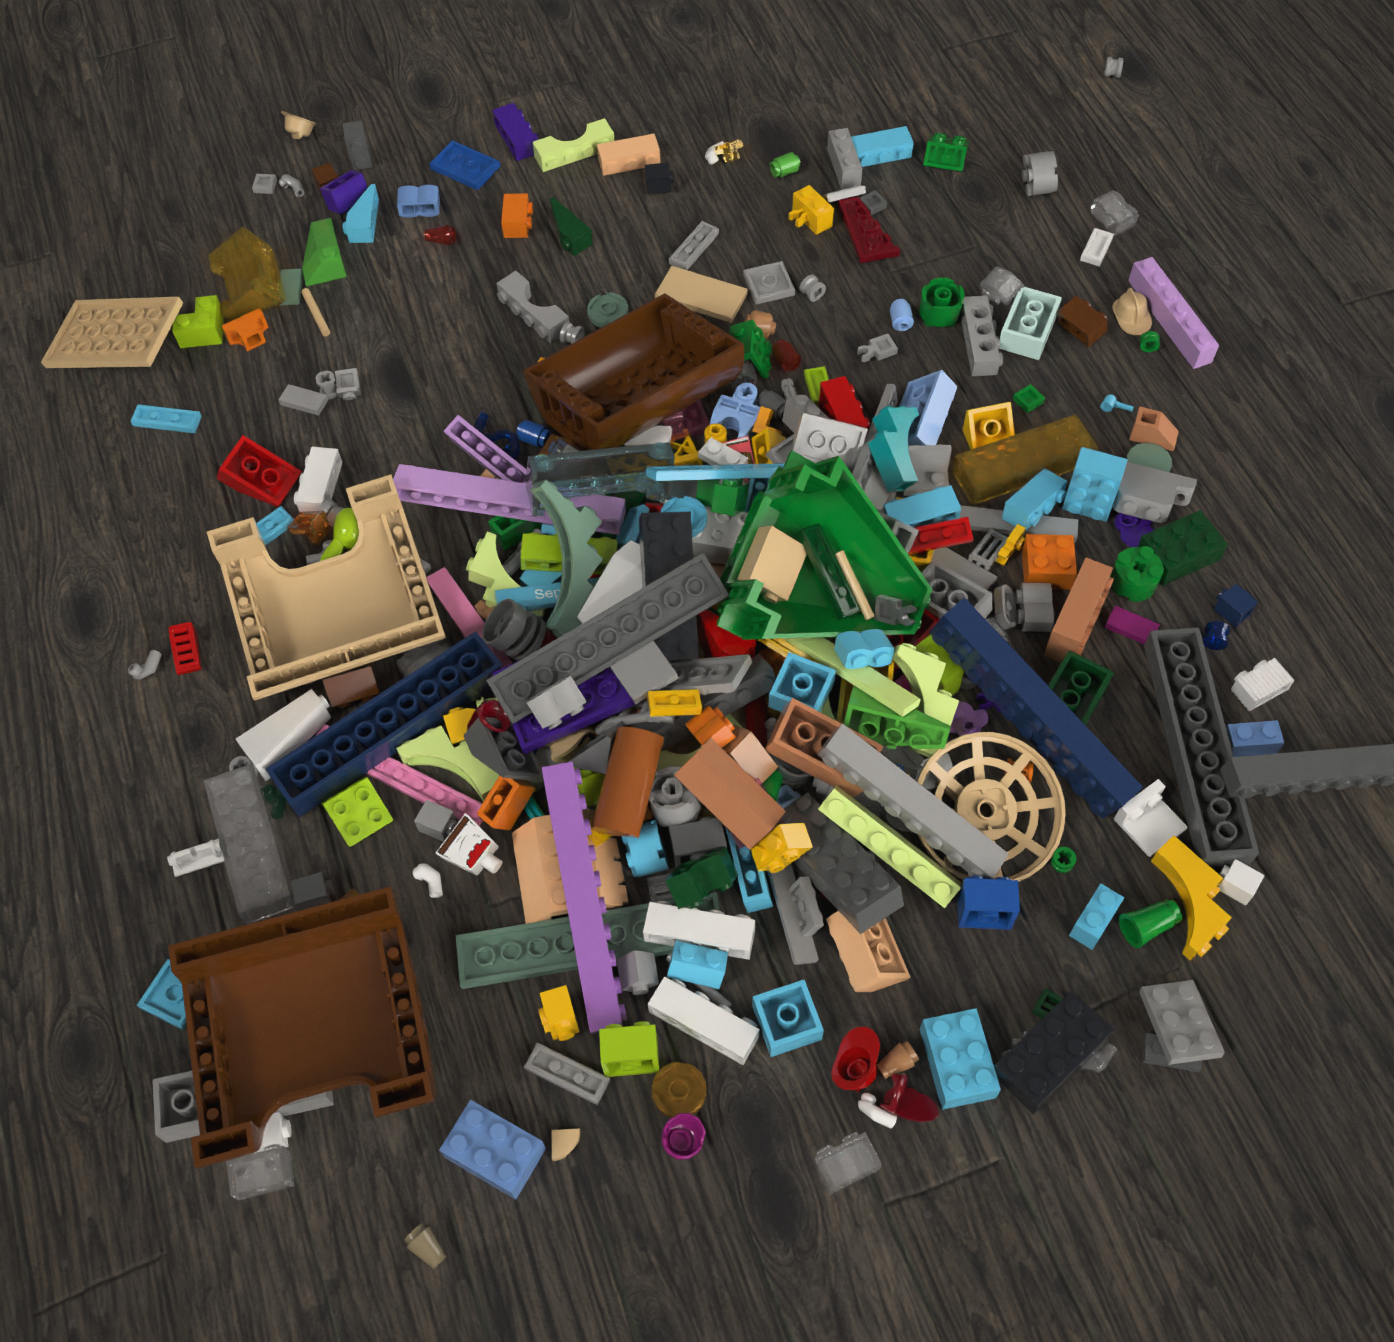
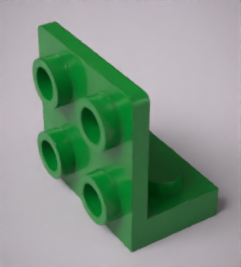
(946, 152)

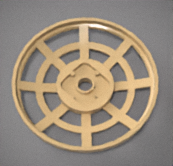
(999, 799)

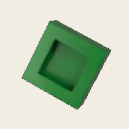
(1028, 398)

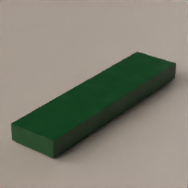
(829, 571)

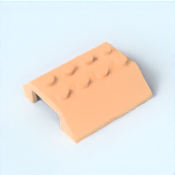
(541, 875)

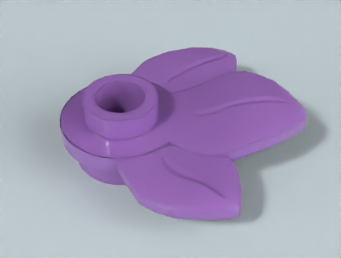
(967, 720)

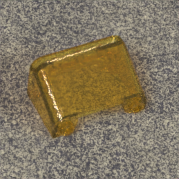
(248, 273)

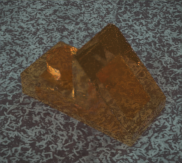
(312, 524)

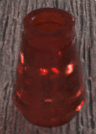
(441, 235)

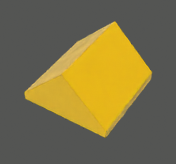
(988, 424)

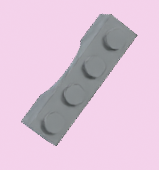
(516, 292)

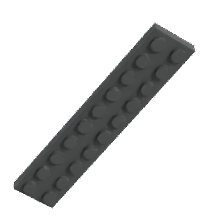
(610, 635)

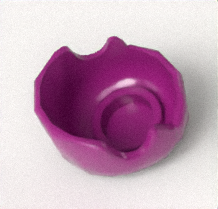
(683, 1136)

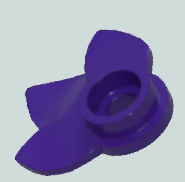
(1133, 531)

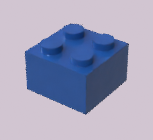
(988, 903)

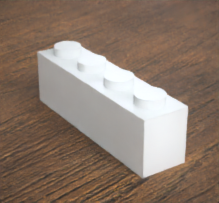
(709, 929)
(704, 1020)

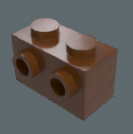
(1082, 321)
(351, 686)

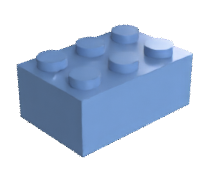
(493, 1149)

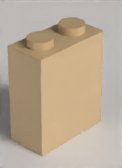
(773, 561)

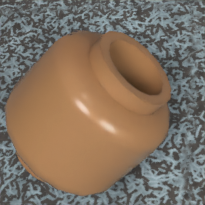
(764, 321)

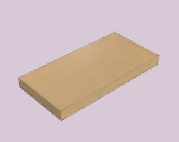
(703, 293)

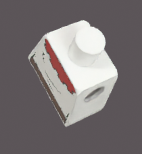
(470, 848)

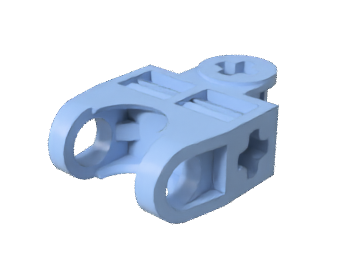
(739, 411)

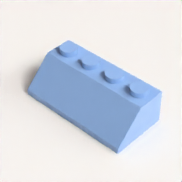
(932, 398)

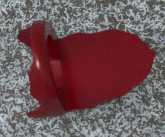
(491, 709)
(908, 1102)

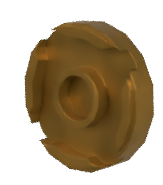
(678, 1089)

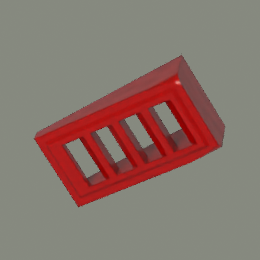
(180, 634)

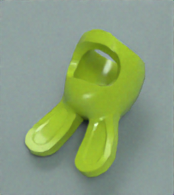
(344, 534)

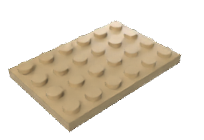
(112, 333)

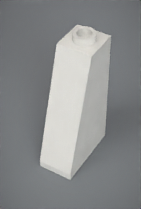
(284, 731)

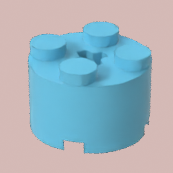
(646, 853)

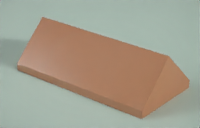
(730, 793)

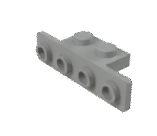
(798, 913)

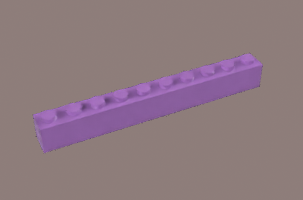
(581, 897)

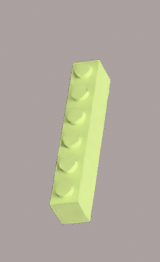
(890, 846)

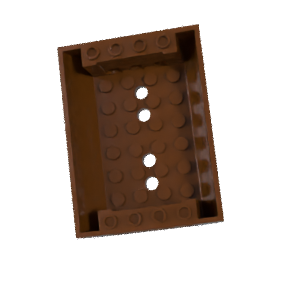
(646, 361)

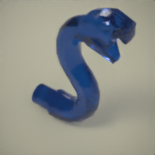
(513, 447)

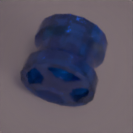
(1216, 635)

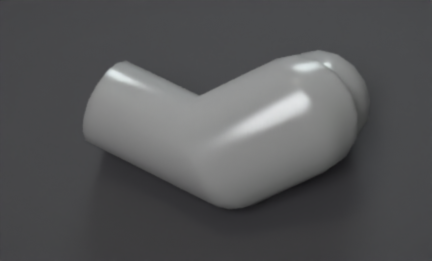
(288, 180)
(146, 669)

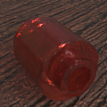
(786, 355)

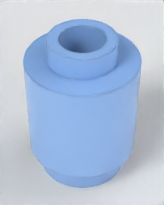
(901, 315)

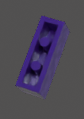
(515, 131)

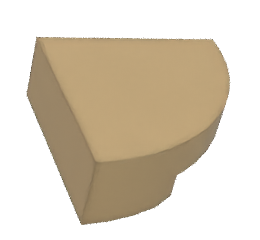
(564, 1142)

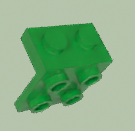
(755, 345)

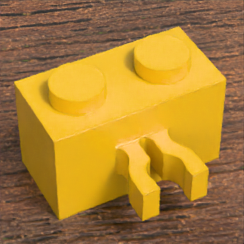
(812, 210)

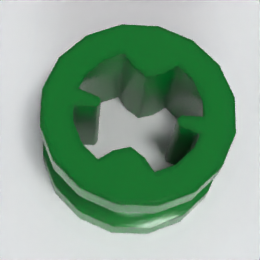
(1149, 341)
(1064, 851)

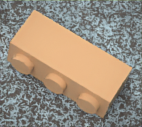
(628, 154)

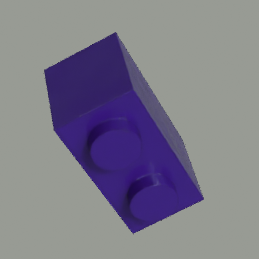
(344, 191)

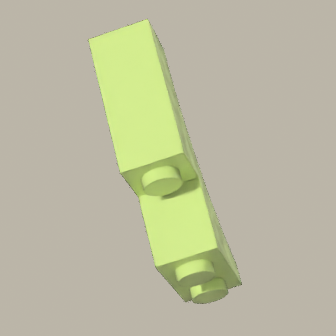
(489, 572)
(924, 677)
(437, 750)

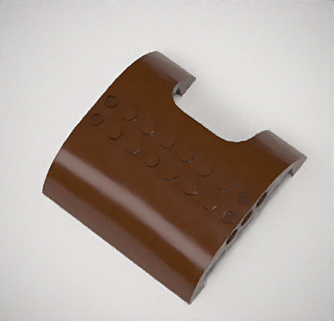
(299, 1013)

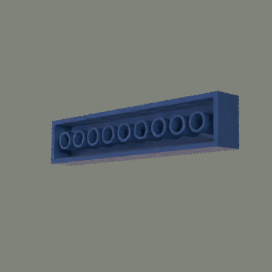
(1034, 709)
(384, 724)

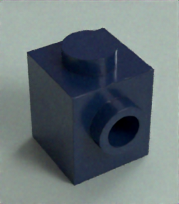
(1235, 604)

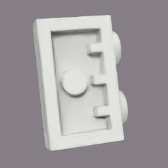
(1149, 819)

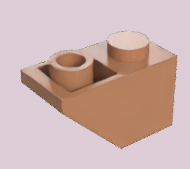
(1155, 428)

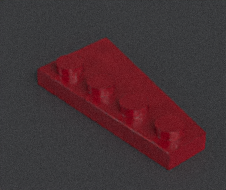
(865, 232)

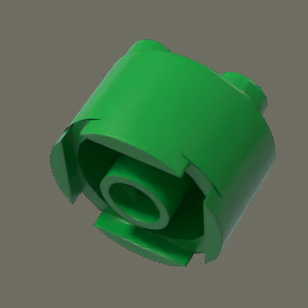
(941, 303)
(1136, 573)

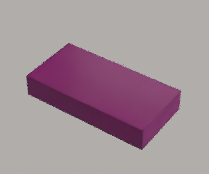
(1130, 624)

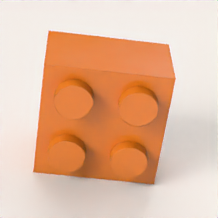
(1049, 560)

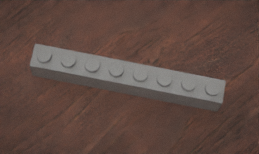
(912, 804)

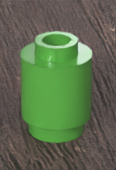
(785, 165)

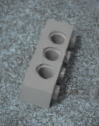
(980, 336)

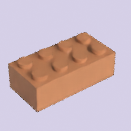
(1080, 610)
(799, 738)

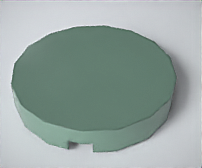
(606, 309)
(1150, 456)

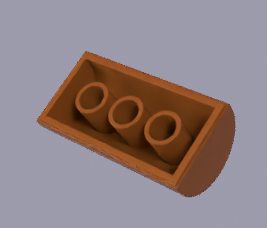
(627, 782)

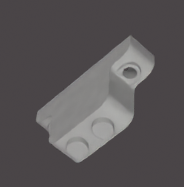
(1152, 492)

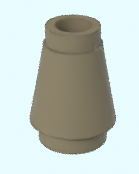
(425, 1246)

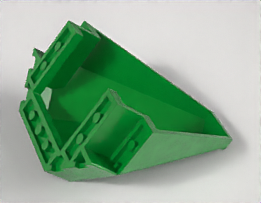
(828, 495)

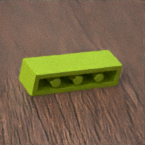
(544, 552)

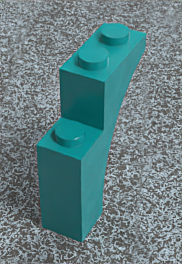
(891, 447)

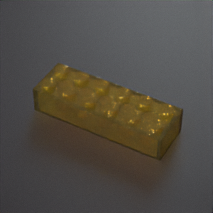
(1019, 458)

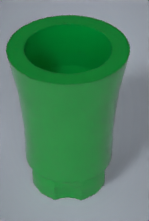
(1148, 922)

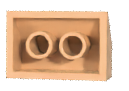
(869, 957)

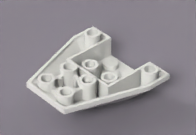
(618, 581)

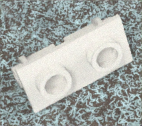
(196, 858)

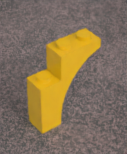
(1196, 887)

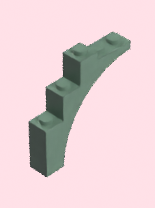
(579, 559)

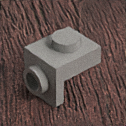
(347, 384)

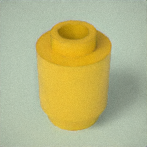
(716, 432)

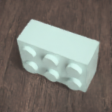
(1029, 323)

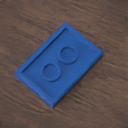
(464, 165)

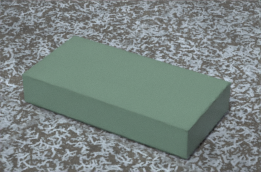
(292, 285)

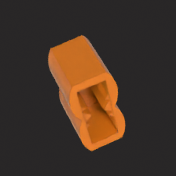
(711, 724)

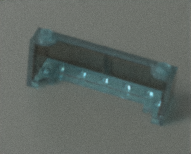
(600, 472)

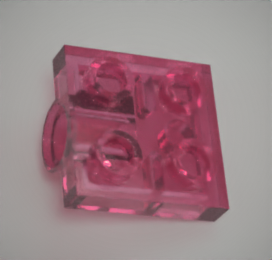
(687, 422)

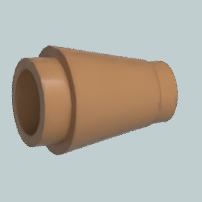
(898, 1060)

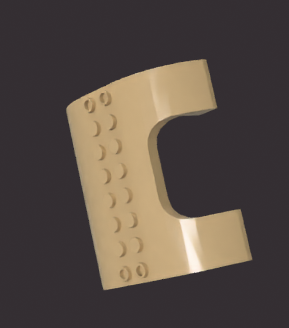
(334, 611)

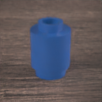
(533, 433)

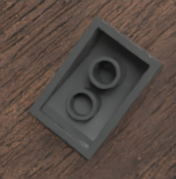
(502, 751)

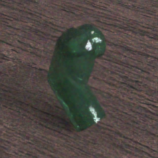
(276, 800)

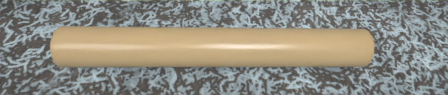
(315, 312)
(854, 585)

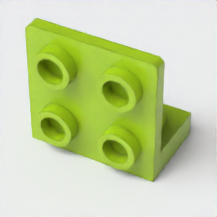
(357, 811)

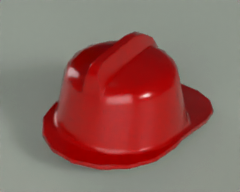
(856, 1060)

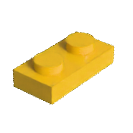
(674, 702)

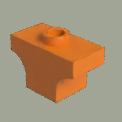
(247, 330)

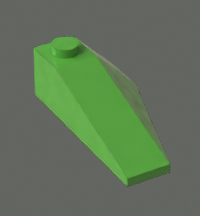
(322, 254)
(891, 729)

